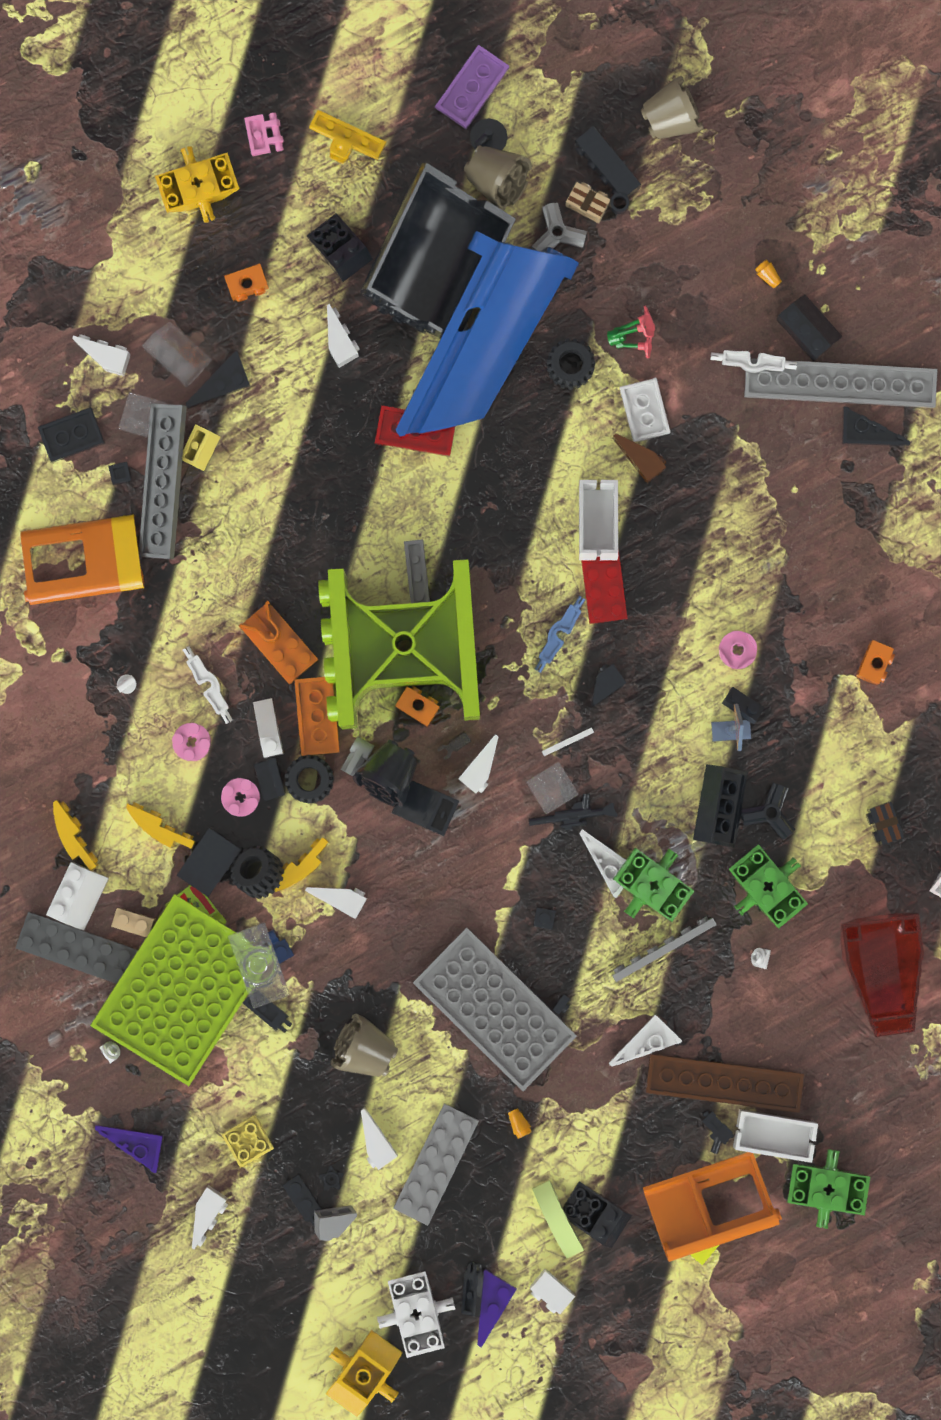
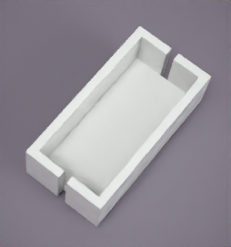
(598, 520)
(775, 1135)

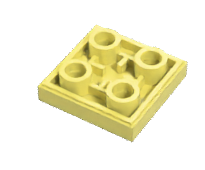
(247, 1141)

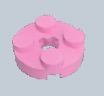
(733, 660)
(202, 744)
(245, 787)

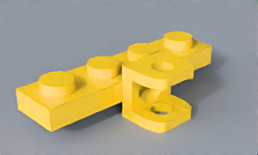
(346, 138)

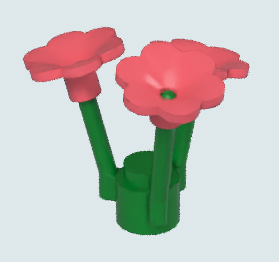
(618, 335)

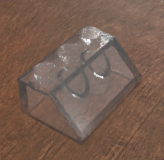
(176, 353)

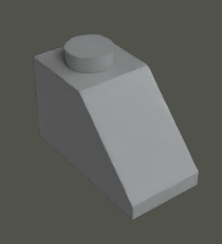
(333, 1221)

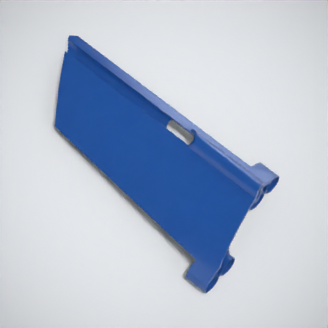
(472, 365)

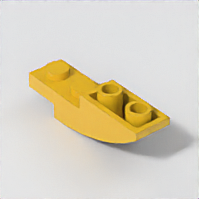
(152, 825)
(67, 830)
(308, 863)

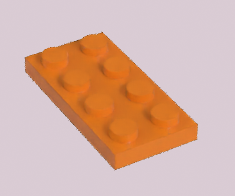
(315, 730)

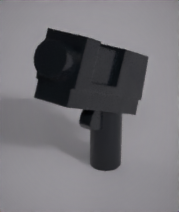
(721, 1132)

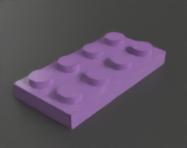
(472, 87)

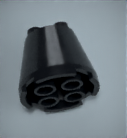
(388, 773)

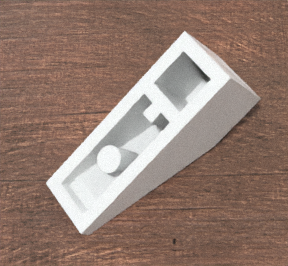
(268, 728)
(478, 771)
(342, 899)
(377, 1145)

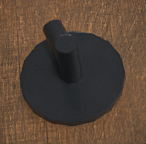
(489, 134)

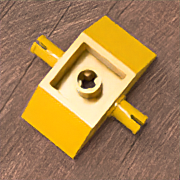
(215, 179)
(377, 1359)

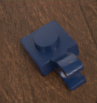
(281, 947)

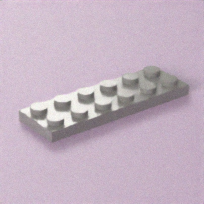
(436, 1164)

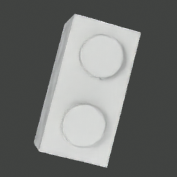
(551, 1291)

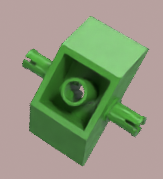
(666, 892)
(782, 900)
(847, 1193)

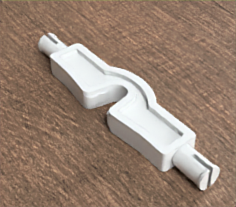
(742, 360)
(213, 693)

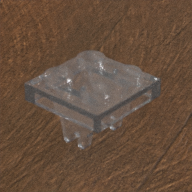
(137, 414)
(552, 788)

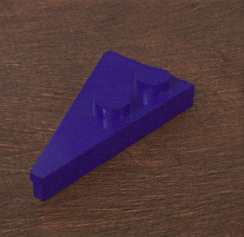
(140, 1145)
(495, 1298)

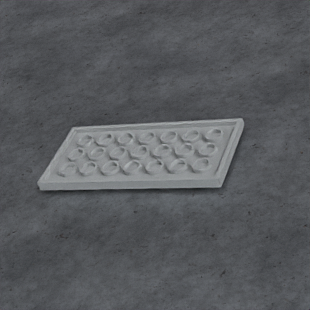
(494, 1009)

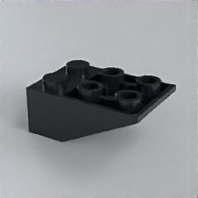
(340, 247)
(427, 808)
(596, 1215)

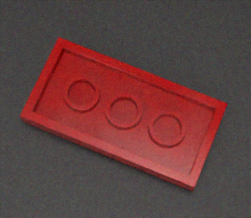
(433, 442)
(604, 590)

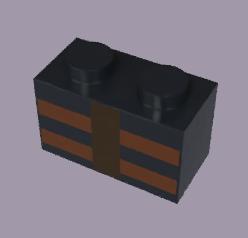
(884, 823)

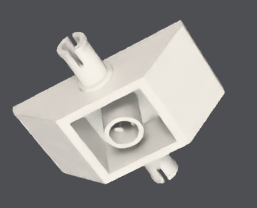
(418, 1333)

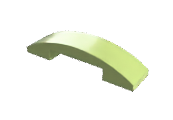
(557, 1219)

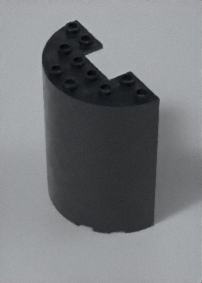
(427, 255)

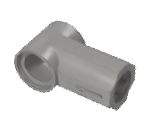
(358, 754)

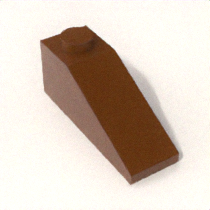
(642, 458)

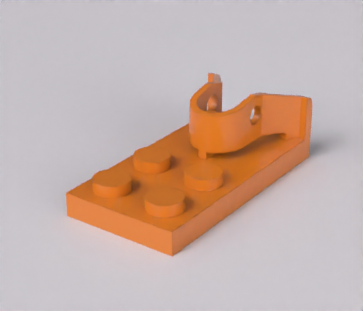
(278, 643)

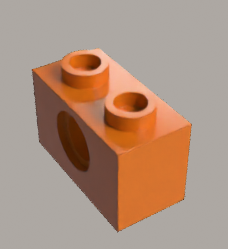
(236, 279)
(867, 671)
(406, 702)

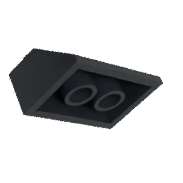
(808, 327)

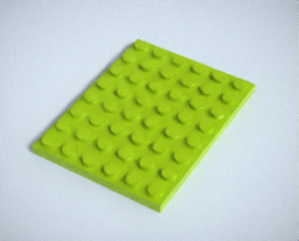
(176, 992)

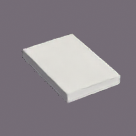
(644, 410)

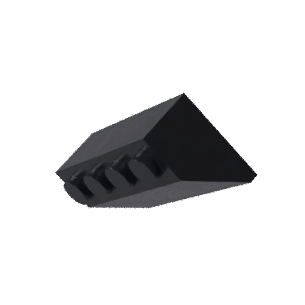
(720, 805)

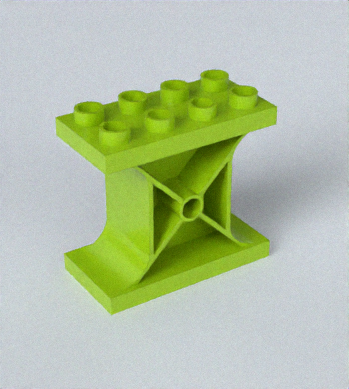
(368, 640)

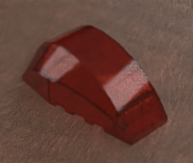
(885, 968)

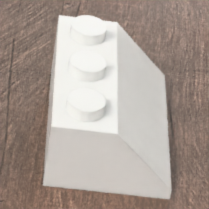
(77, 896)

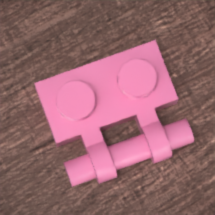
(257, 134)

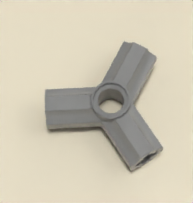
(554, 221)

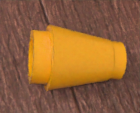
(768, 273)
(519, 1124)

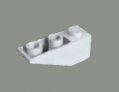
(340, 345)
(109, 358)
(207, 1208)

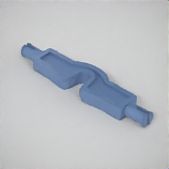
(565, 625)

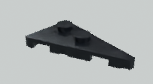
(226, 380)
(862, 431)

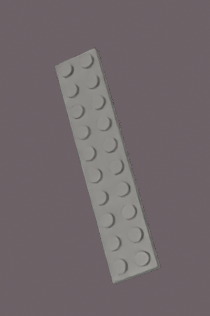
(846, 384)

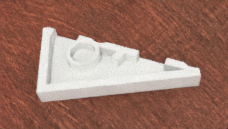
(606, 861)
(652, 1037)

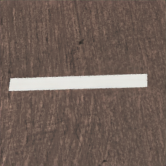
(568, 741)

